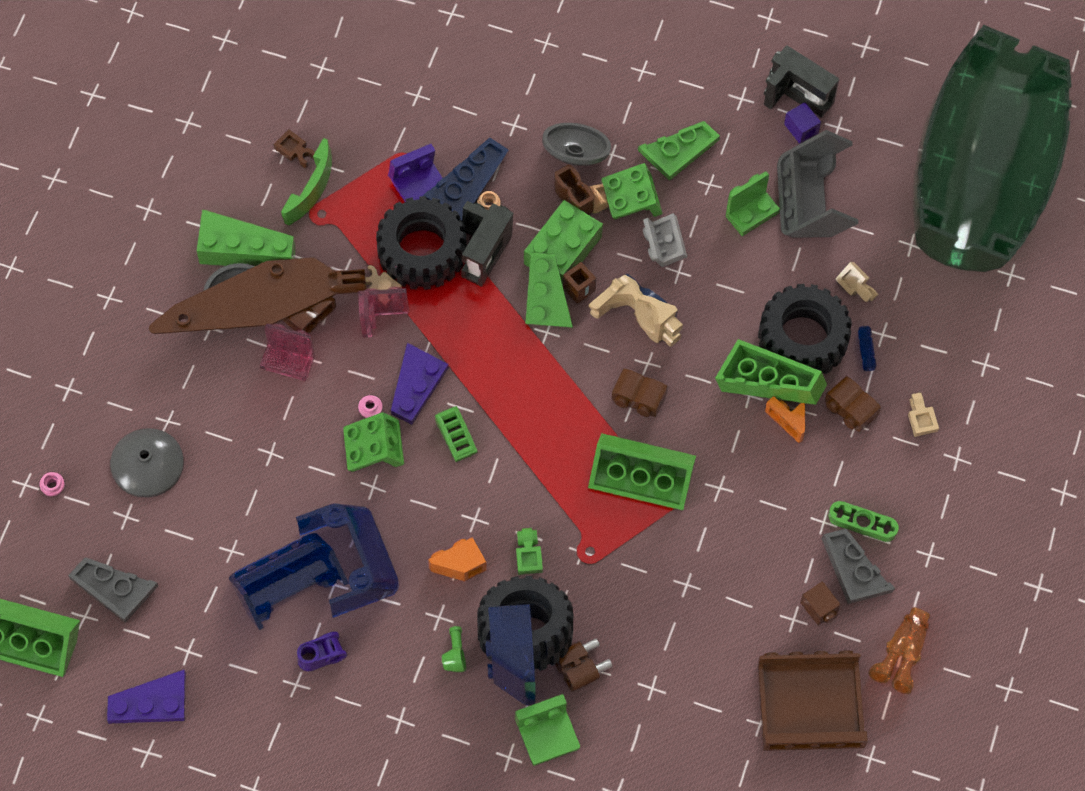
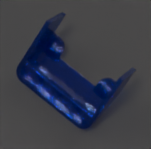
(285, 574)
(378, 576)
(512, 652)

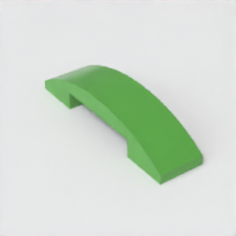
(297, 205)

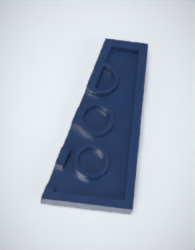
(469, 177)

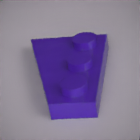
(416, 383)
(150, 702)

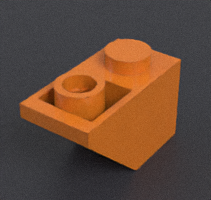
(460, 561)

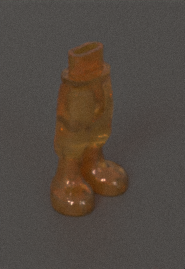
(906, 642)

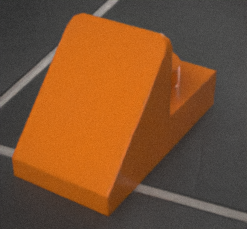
(791, 422)

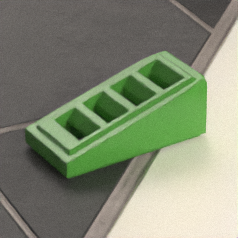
(449, 415)

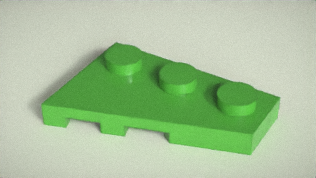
(677, 151)
(545, 293)

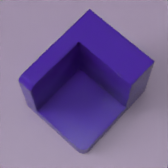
(802, 123)

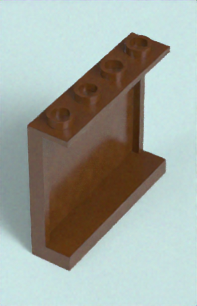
(811, 701)

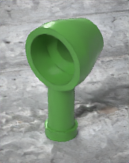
(454, 659)

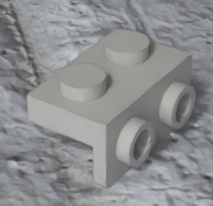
(664, 240)

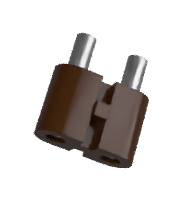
(577, 667)

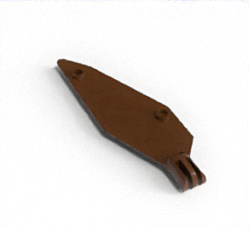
(260, 296)

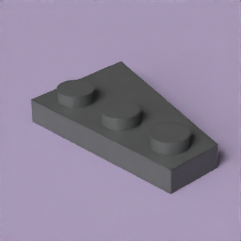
(854, 571)
(114, 589)

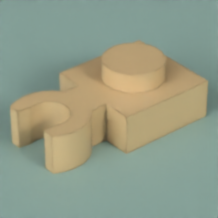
(380, 282)

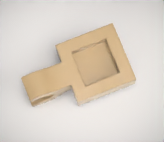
(854, 281)
(921, 418)

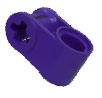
(322, 650)

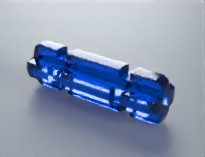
(867, 348)

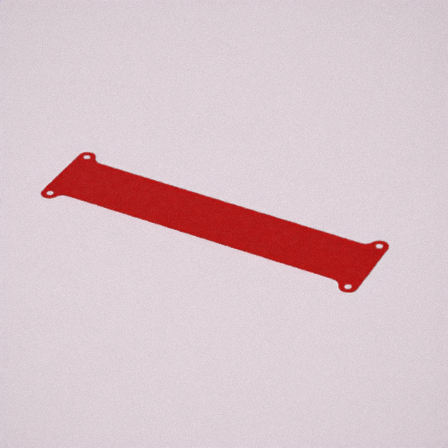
(503, 370)

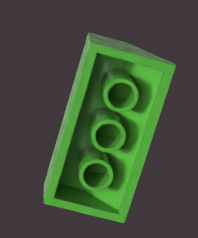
(641, 471)
(36, 638)

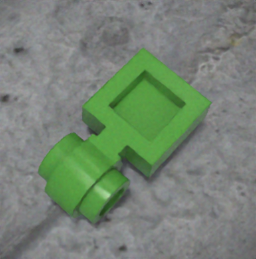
(529, 557)

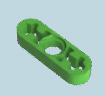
(872, 516)

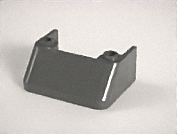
(802, 188)

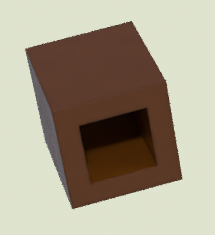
(579, 282)
(820, 604)

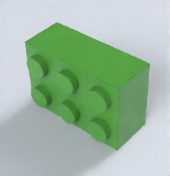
(568, 235)

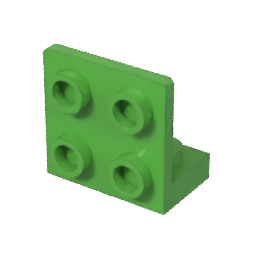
(631, 192)
(750, 204)
(373, 441)
(547, 730)

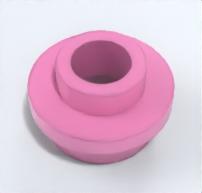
(370, 399)
(49, 478)

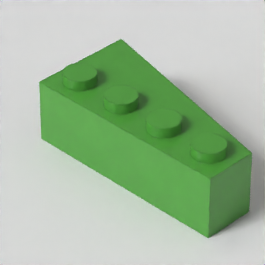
(234, 241)
(767, 374)

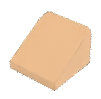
(600, 198)

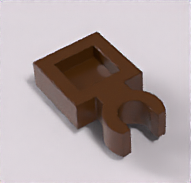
(293, 147)

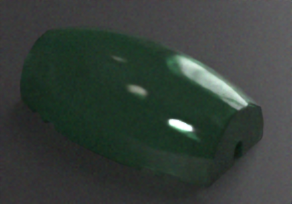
(990, 152)

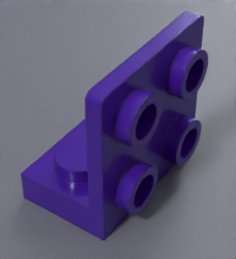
(414, 172)

